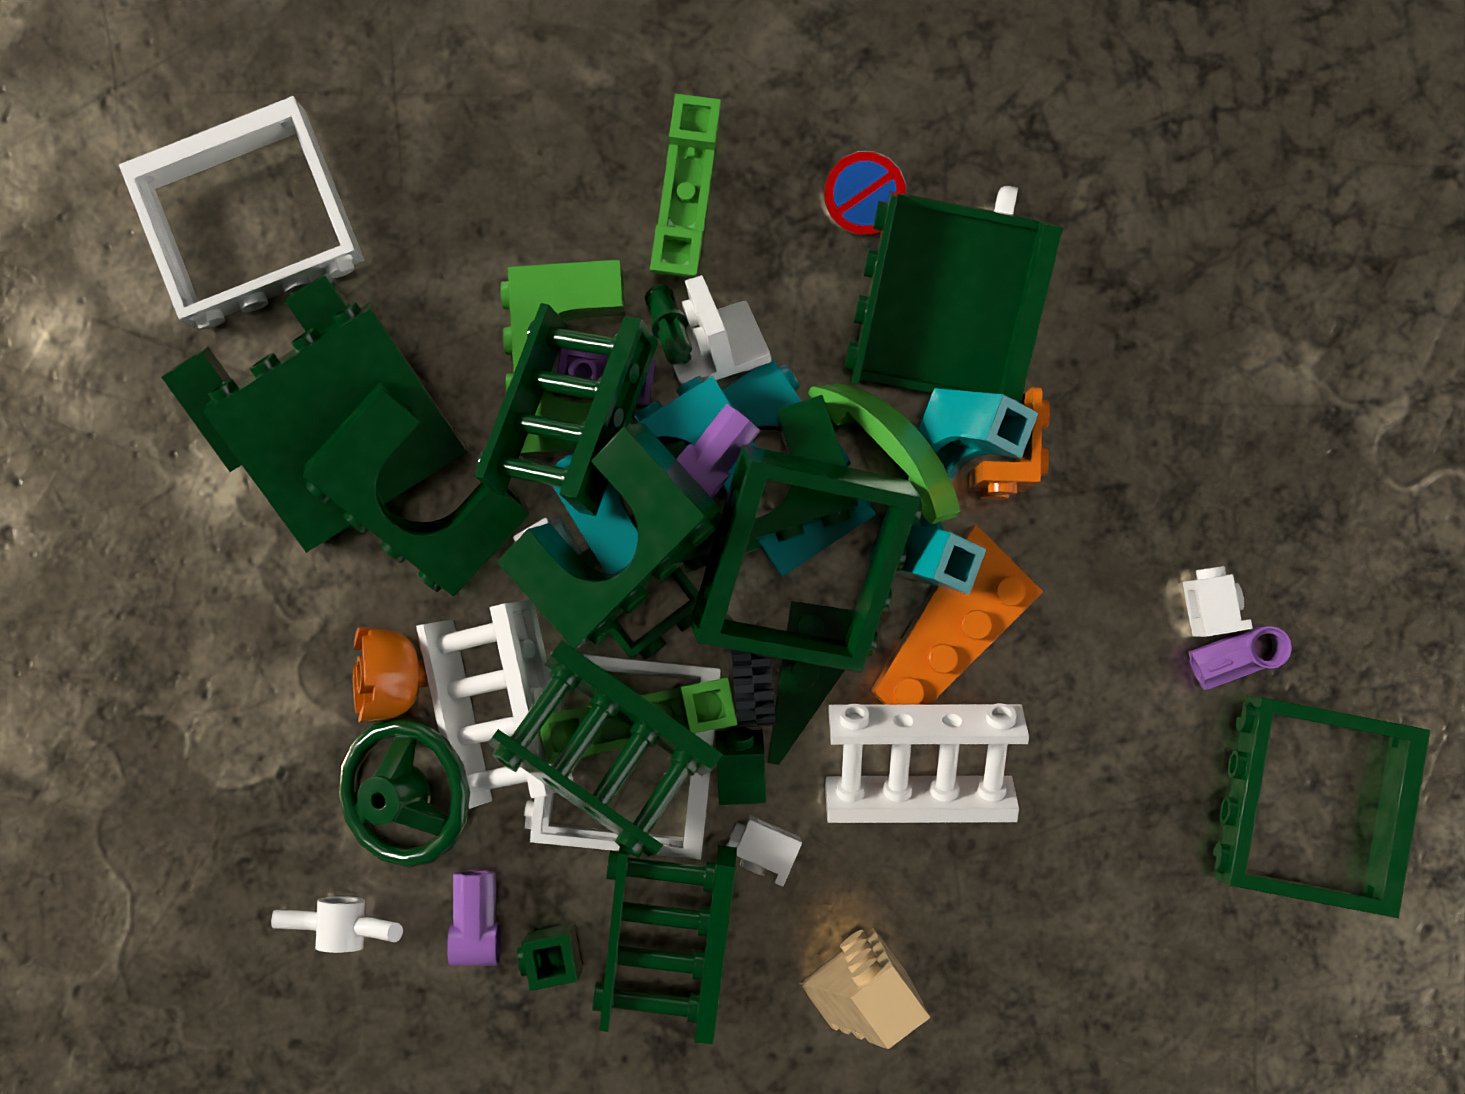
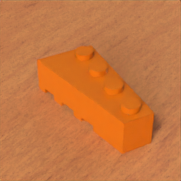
(955, 628)

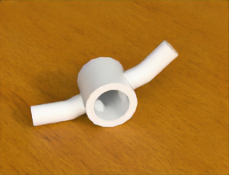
(338, 924)

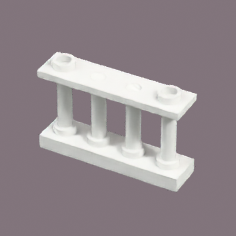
(523, 674)
(924, 798)

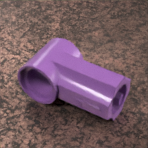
(718, 449)
(1237, 657)
(474, 934)

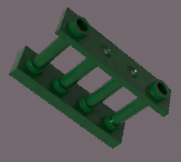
(612, 407)
(649, 728)
(704, 965)

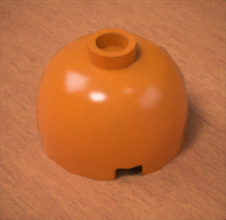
(385, 675)

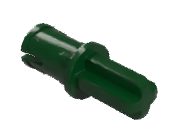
(669, 324)

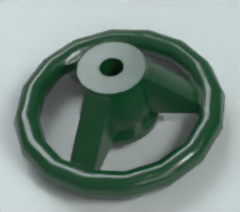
(402, 792)

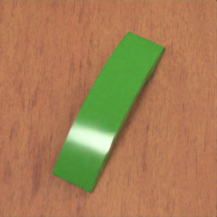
(686, 186)
(899, 440)
(694, 706)

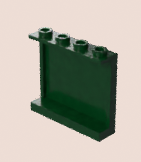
(952, 297)
(302, 398)

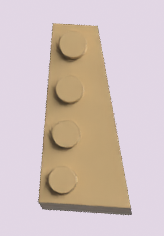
(866, 992)

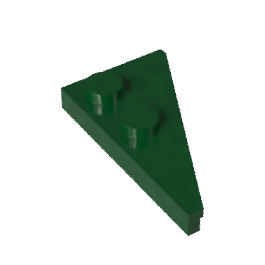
(804, 684)

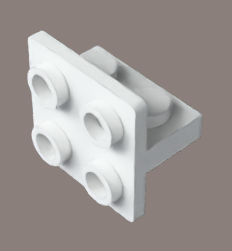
(721, 338)

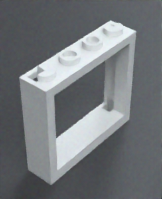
(213, 148)
(539, 811)

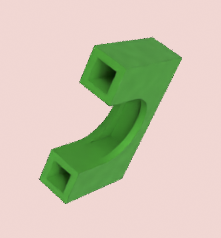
(573, 293)

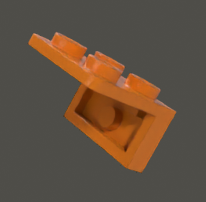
(1000, 479)

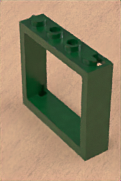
(732, 536)
(1393, 821)

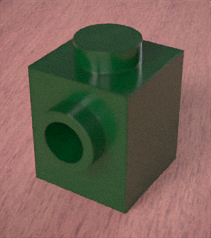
(741, 767)
(550, 957)

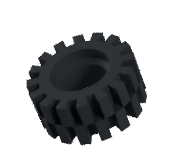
(753, 689)

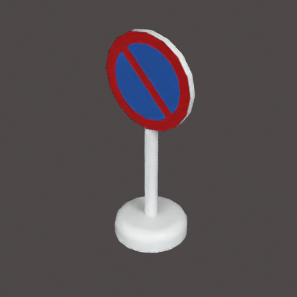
(865, 179)

